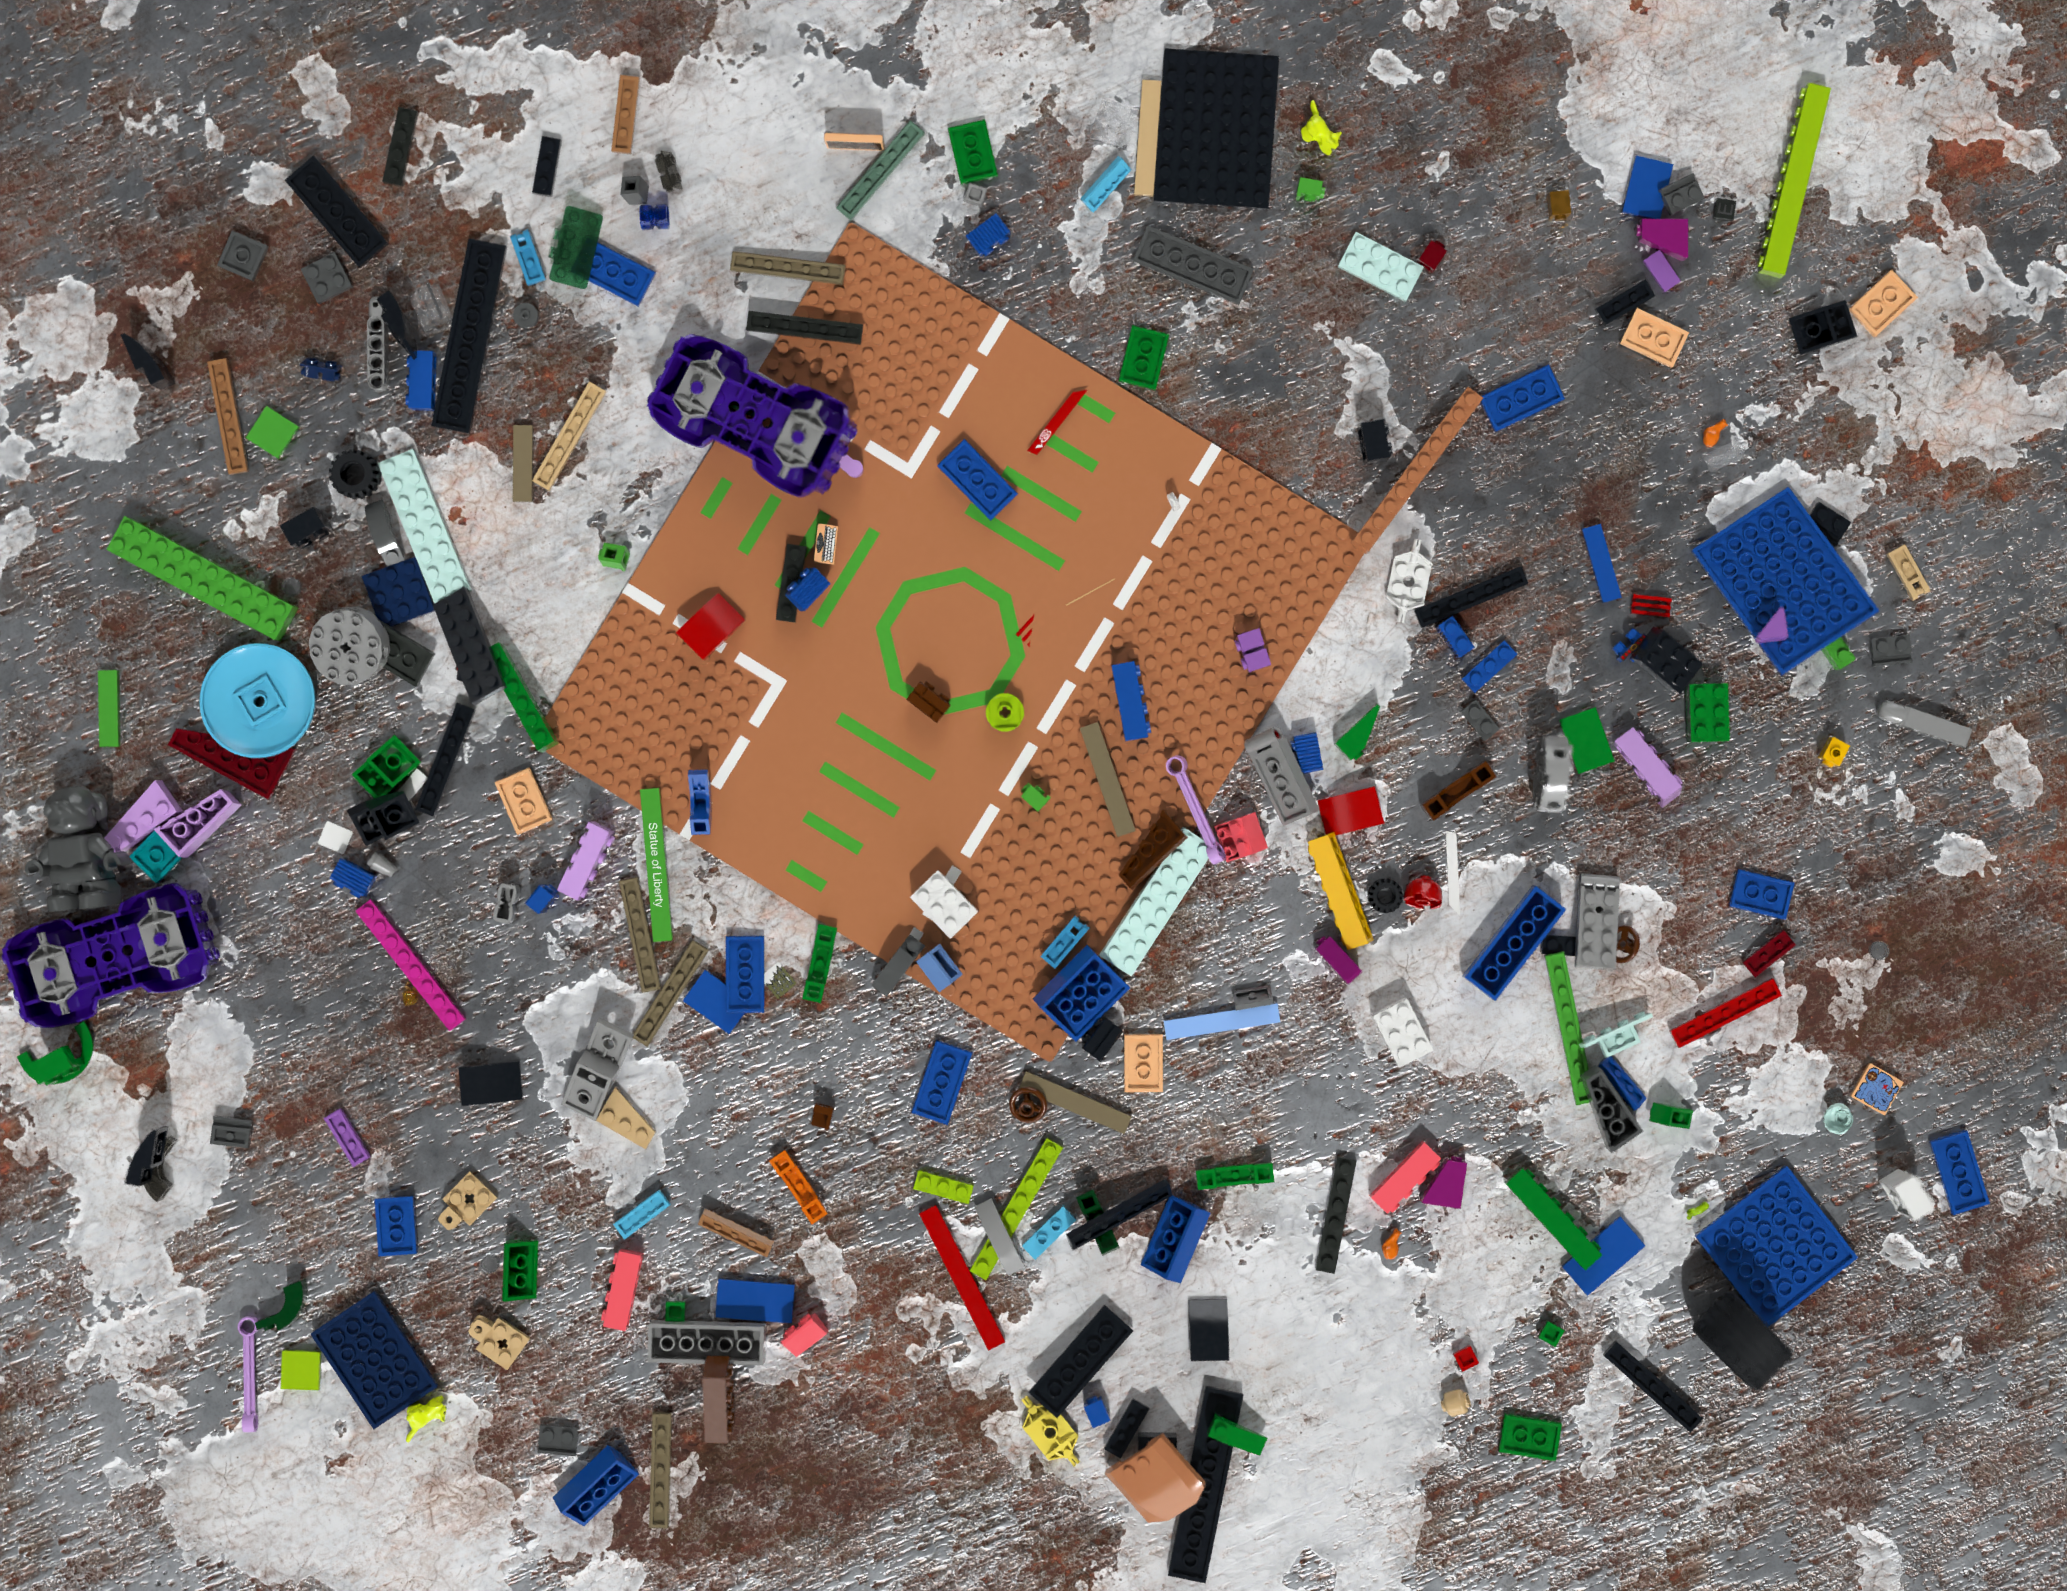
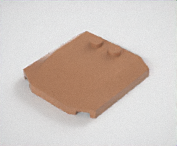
(1157, 1480)

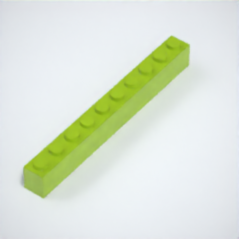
(1794, 180)

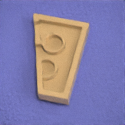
(623, 1119)

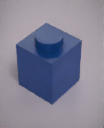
(1096, 1411)

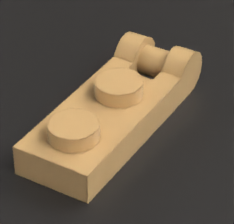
(1908, 572)

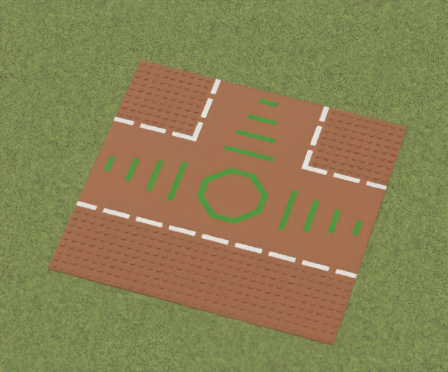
(806, 726)

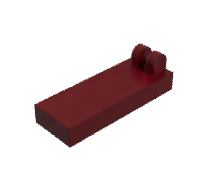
(1769, 953)

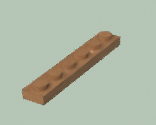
(228, 416)

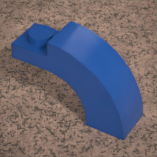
(700, 802)

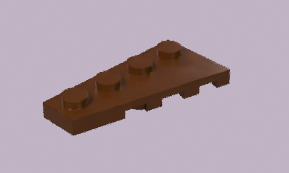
(1157, 846)

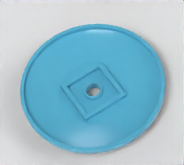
(231, 693)

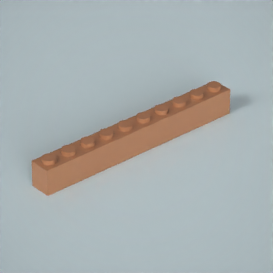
(1416, 470)

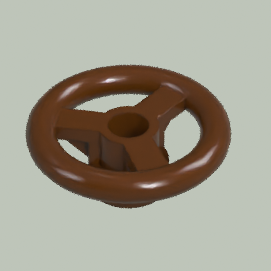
(1626, 944)
(1033, 1107)

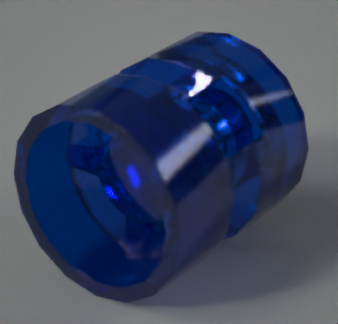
(654, 216)

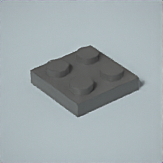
(242, 256)
(327, 278)

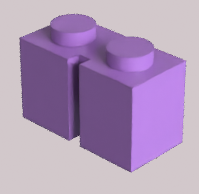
(1252, 650)

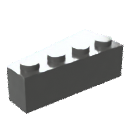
(1611, 1113)

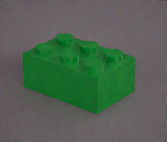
(1707, 713)

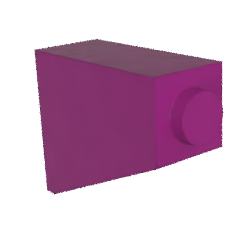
(1665, 235)
(1337, 959)
(1447, 1184)

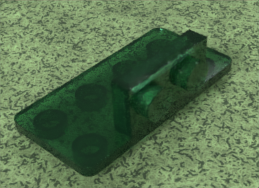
(574, 247)

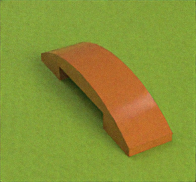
(799, 1186)

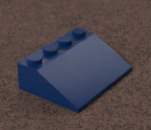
(1081, 993)

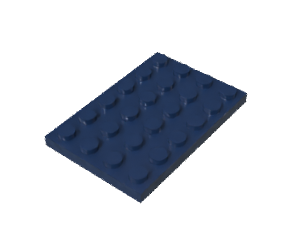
(374, 1360)

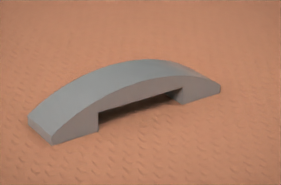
(999, 1236)

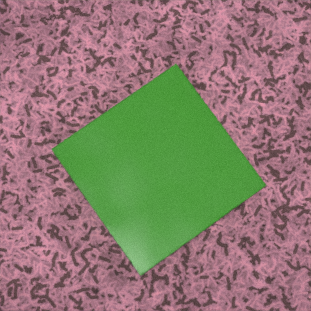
(272, 432)

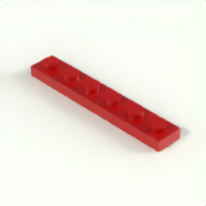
(1725, 1013)

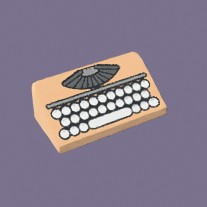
(825, 544)

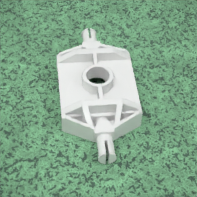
(1412, 565)

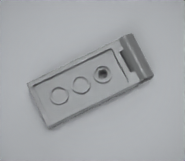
(1281, 775)
(1594, 931)

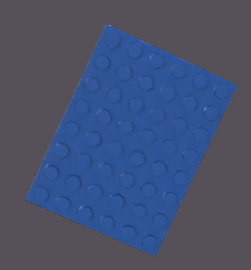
(1785, 561)

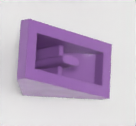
(1775, 630)

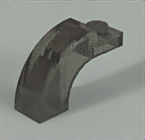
(160, 1184)

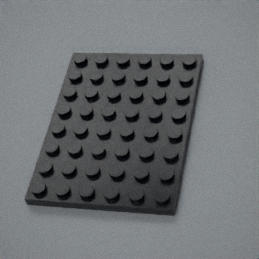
(1216, 129)

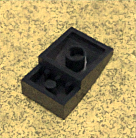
(398, 323)
(1823, 327)
(148, 363)
(383, 817)
(490, 1083)
(146, 1157)
(1208, 1330)

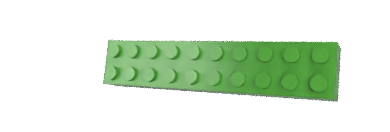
(202, 578)

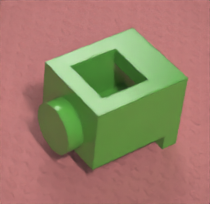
(1310, 189)
(610, 551)
(1034, 796)

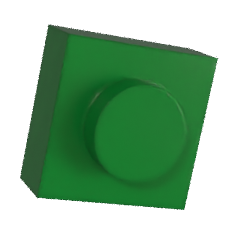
(675, 1311)
(1551, 1333)

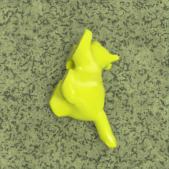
(1317, 130)
(420, 1414)

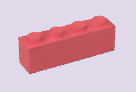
(1405, 1177)
(623, 1289)

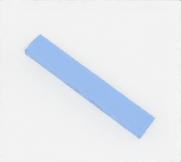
(1221, 1021)

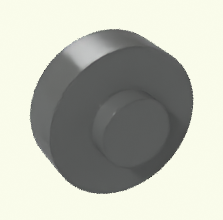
(526, 315)

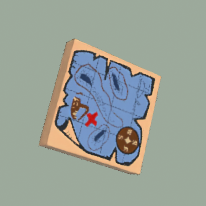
(1876, 1089)

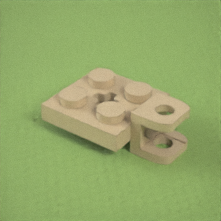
(459, 1209)
(491, 1333)

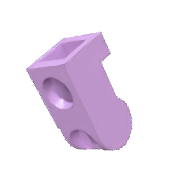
(851, 467)

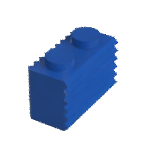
(988, 235)
(807, 588)
(1455, 637)
(1307, 752)
(352, 877)
(542, 898)

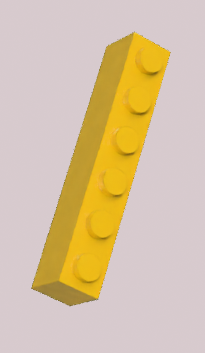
(1340, 891)

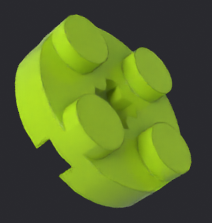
(996, 705)

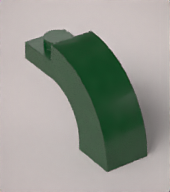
(1092, 1208)
(295, 1301)

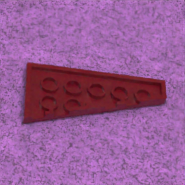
(255, 774)

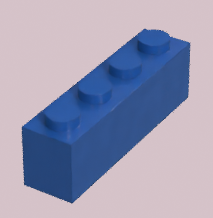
(1130, 701)

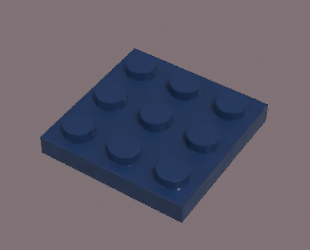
(399, 592)

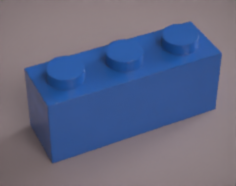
(422, 381)

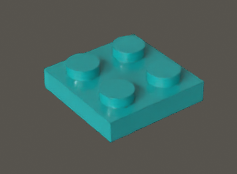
(155, 857)

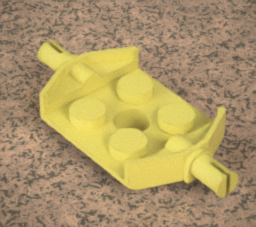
(1054, 1447)

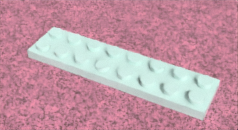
(423, 525)
(1155, 904)

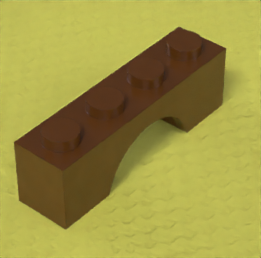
(1458, 790)

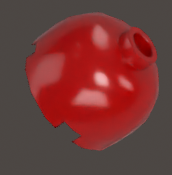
(1423, 892)

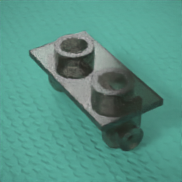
(671, 179)

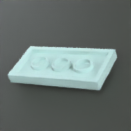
(1380, 266)

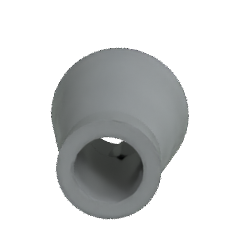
(381, 864)

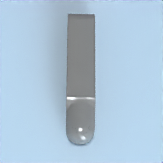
(382, 353)
(1924, 723)

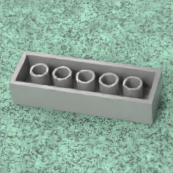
(697, 1339)

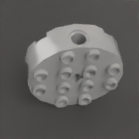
(344, 629)
(1552, 774)

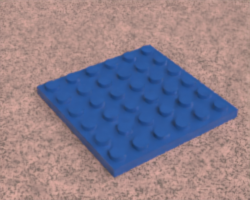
(1776, 1246)

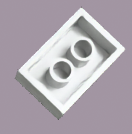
(944, 904)
(1402, 1032)
(1906, 1194)

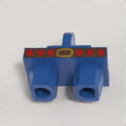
(1623, 651)

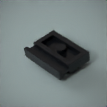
(1830, 523)

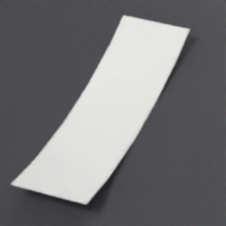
(413, 784)

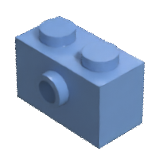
(939, 968)

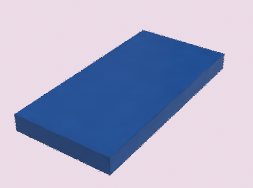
(620, 275)
(1521, 398)
(977, 479)
(744, 974)
(942, 1082)
(1959, 1172)
(1617, 1246)
(755, 1300)

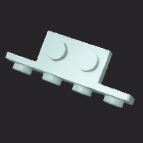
(1619, 1038)

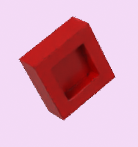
(1466, 1358)

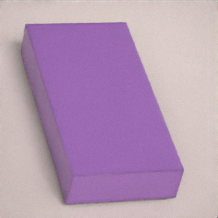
(1661, 271)

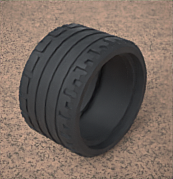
(1742, 1341)

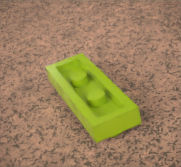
(943, 1187)

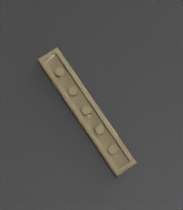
(788, 268)
(1107, 779)
(640, 934)
(670, 993)
(1078, 1103)
(660, 1470)

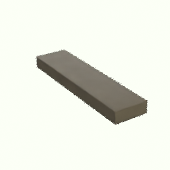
(523, 463)

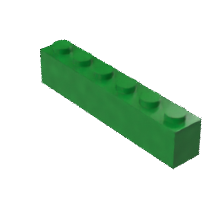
(523, 701)
(1553, 1218)

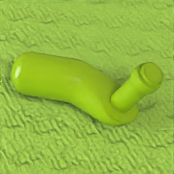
(1698, 1210)

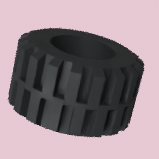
(340, 468)

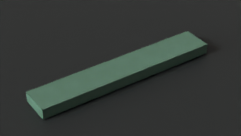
(880, 170)

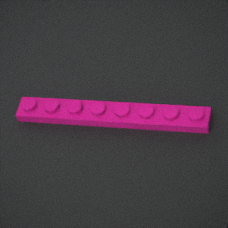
(410, 965)

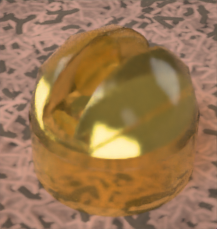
(408, 997)

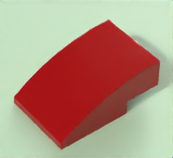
(710, 626)
(1351, 811)

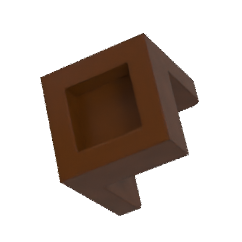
(822, 1116)

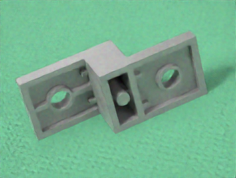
(597, 1069)

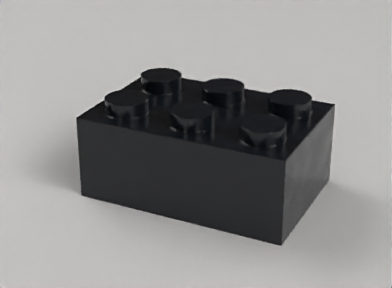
(1666, 660)

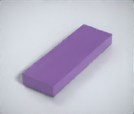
(347, 1137)

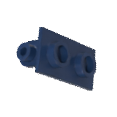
(313, 368)

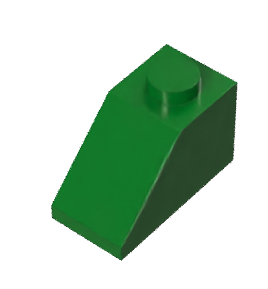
(1671, 1115)

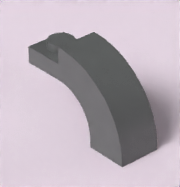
(382, 533)
(898, 965)

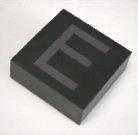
(1724, 209)

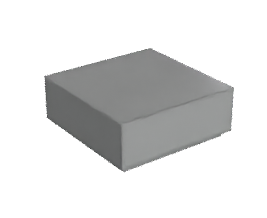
(975, 195)

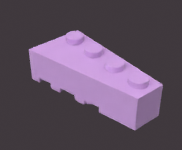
(1649, 766)
(147, 813)
(194, 826)
(586, 861)

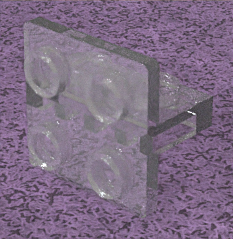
(430, 306)

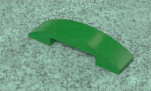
(820, 963)
(1235, 1175)

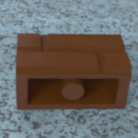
(928, 701)

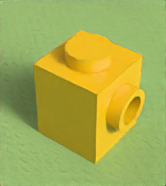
(1833, 752)

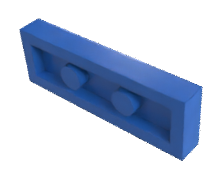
(1489, 666)
(1622, 1083)

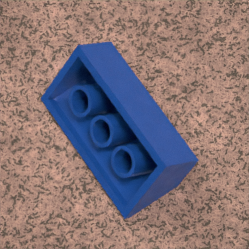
(1175, 1239)
(595, 1486)

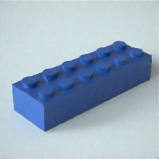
(1514, 942)

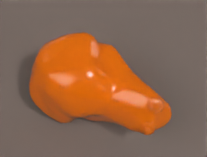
(1712, 434)
(1390, 1246)

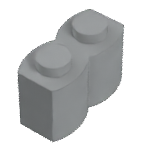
(506, 908)

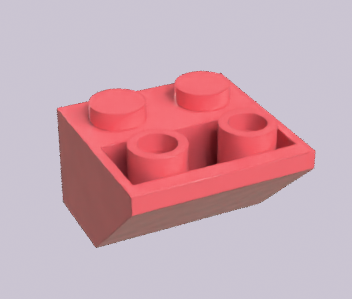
(1241, 837)
(804, 1335)

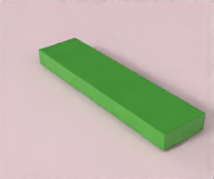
(109, 708)

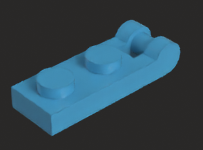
(528, 258)
(1064, 942)

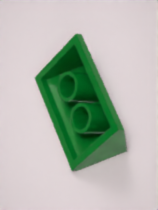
(520, 1270)

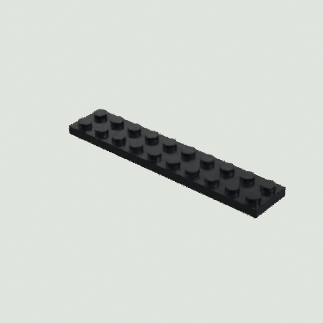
(469, 336)
(1211, 1461)

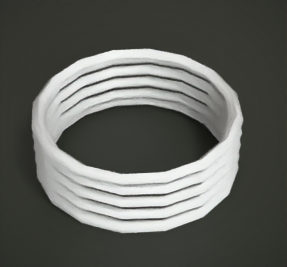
(1173, 501)

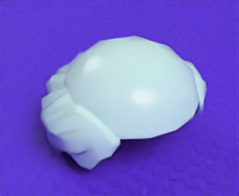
(1838, 1118)

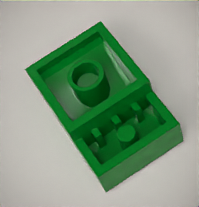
(386, 768)

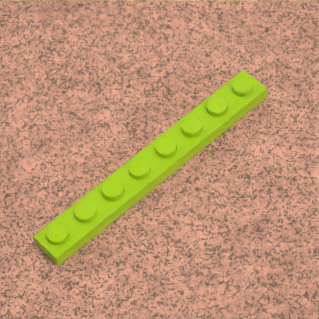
(1019, 1203)

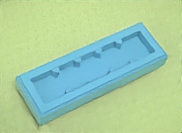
(1105, 184)
(642, 1214)
(1049, 1232)

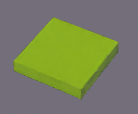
(301, 1370)

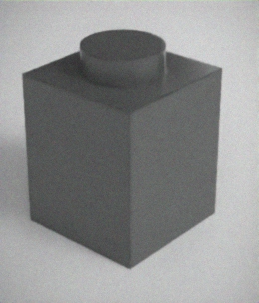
(634, 190)

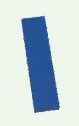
(1601, 563)

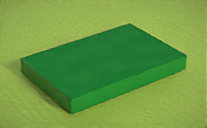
(972, 152)
(1143, 357)
(1588, 740)
(1530, 1437)

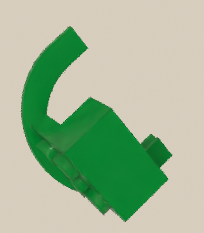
(59, 1064)

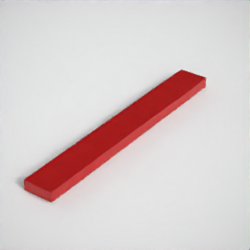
(962, 1277)

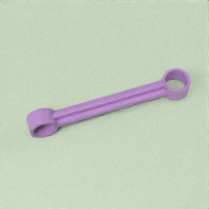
(1214, 849)
(250, 1417)

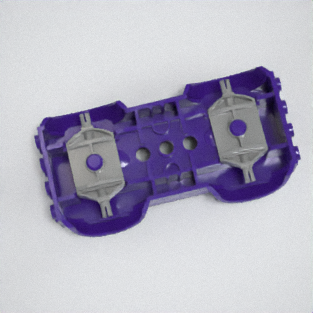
(807, 428)
(169, 954)

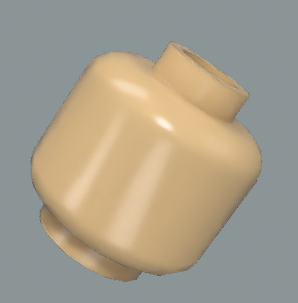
(1455, 1402)

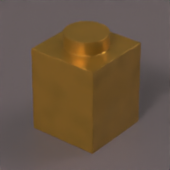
(1559, 205)

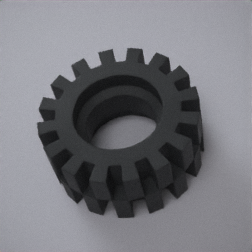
(1385, 907)

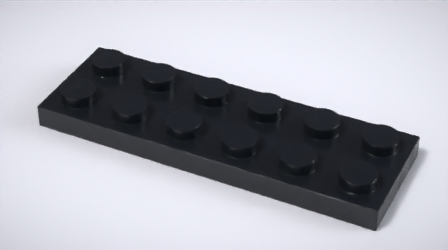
(336, 211)
(469, 646)
(1080, 1361)

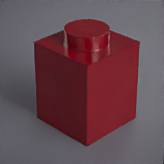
(1432, 255)

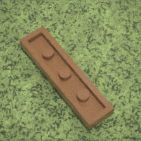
(625, 114)
(736, 1232)

